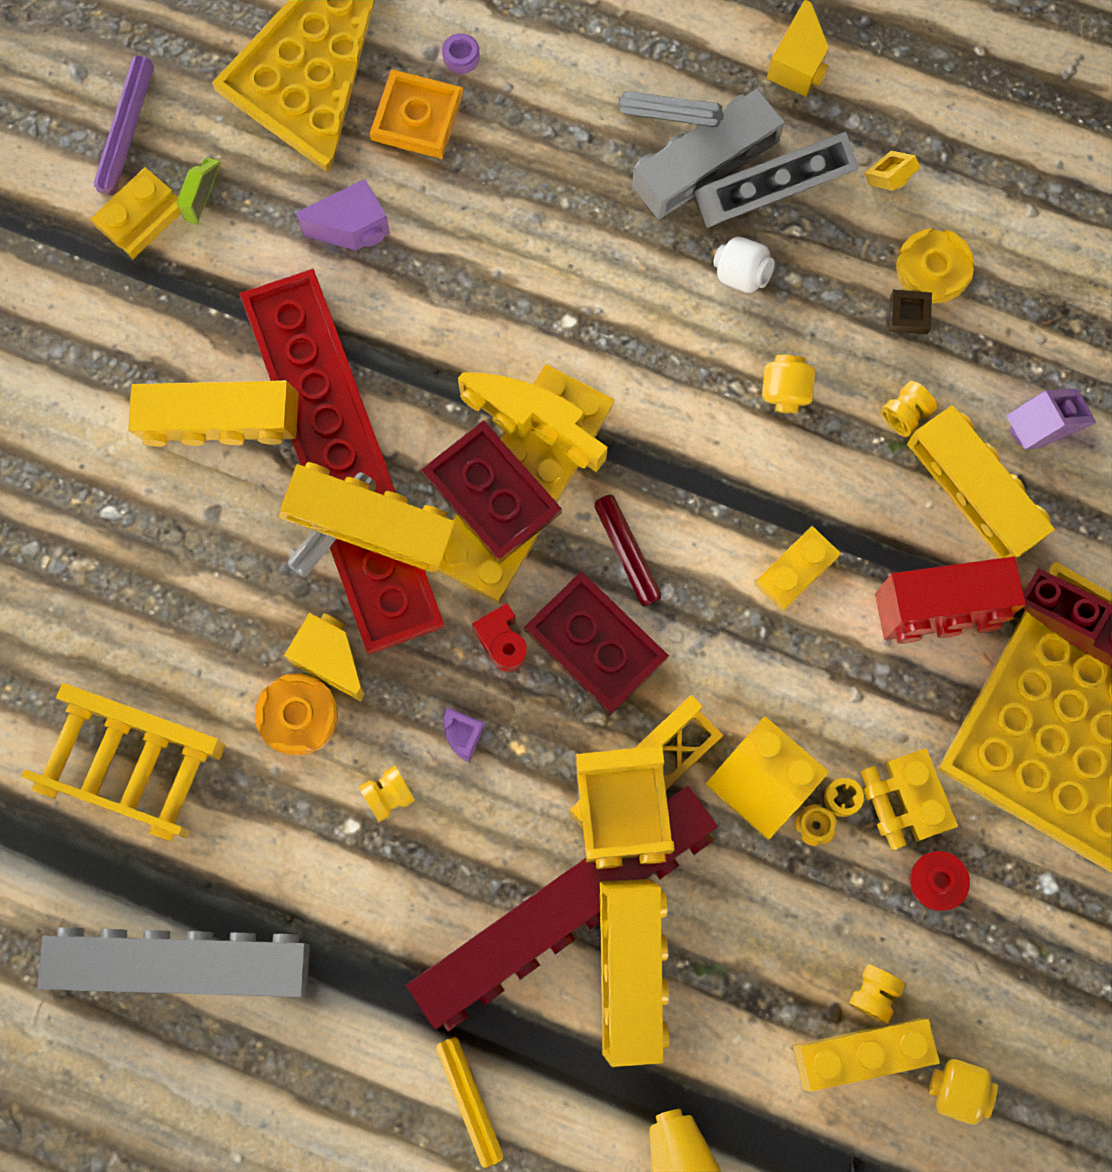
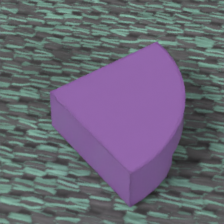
(462, 733)

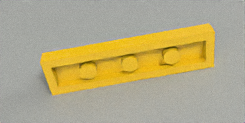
(665, 732)

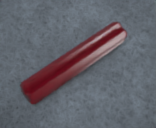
(627, 550)

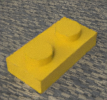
(797, 568)

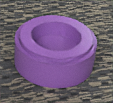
(461, 53)

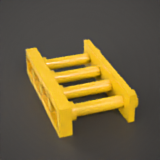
(118, 722)

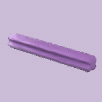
(123, 125)

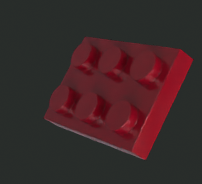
(491, 491)
(596, 643)

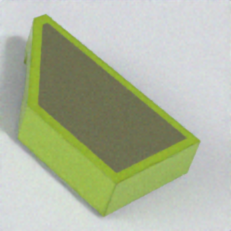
(197, 189)

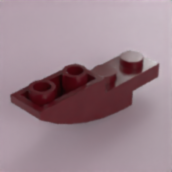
(1071, 614)

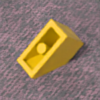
(801, 54)
(327, 654)

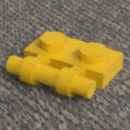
(919, 794)

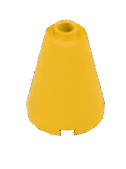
(679, 1145)

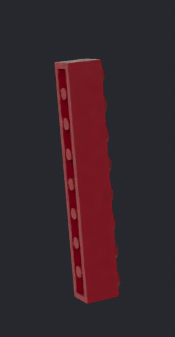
(545, 923)

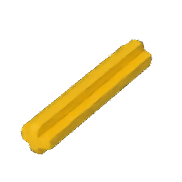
(469, 1102)

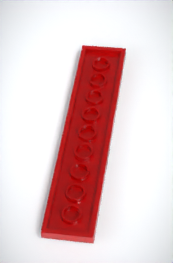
(333, 430)

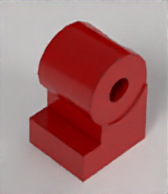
(502, 645)

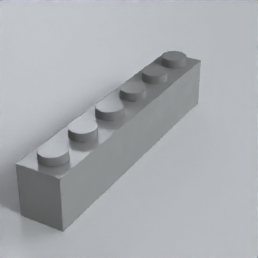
(174, 965)

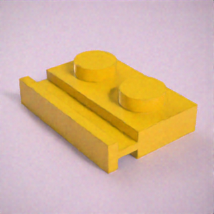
(137, 213)

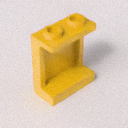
(624, 806)

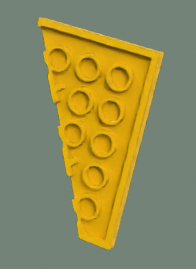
(301, 73)

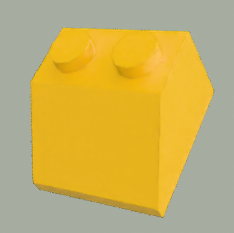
(767, 778)

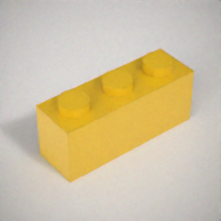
(865, 1054)

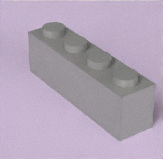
(706, 153)
(776, 179)

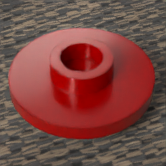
(939, 881)

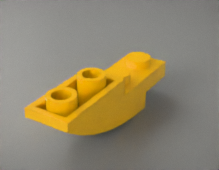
(521, 405)

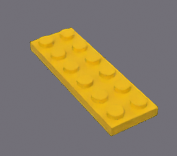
(465, 555)

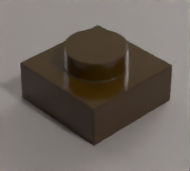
(910, 312)

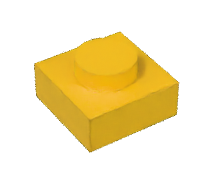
(892, 170)

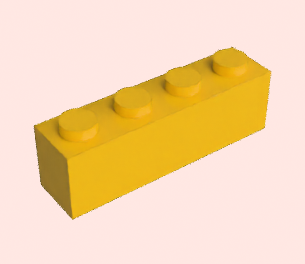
(213, 412)
(980, 484)
(366, 517)
(633, 972)

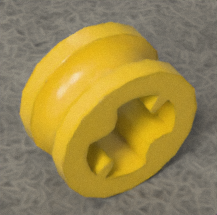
(831, 793)

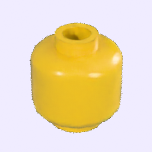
(788, 383)
(963, 1091)

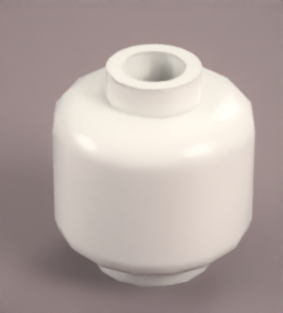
(744, 264)

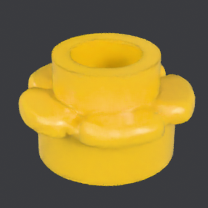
(827, 825)

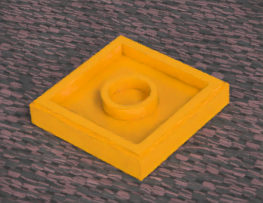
(416, 114)

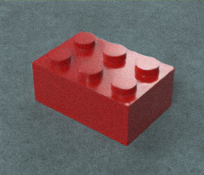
(949, 599)

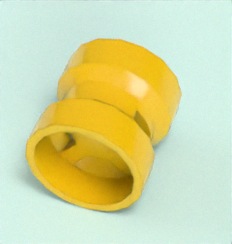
(910, 407)
(386, 793)
(877, 993)

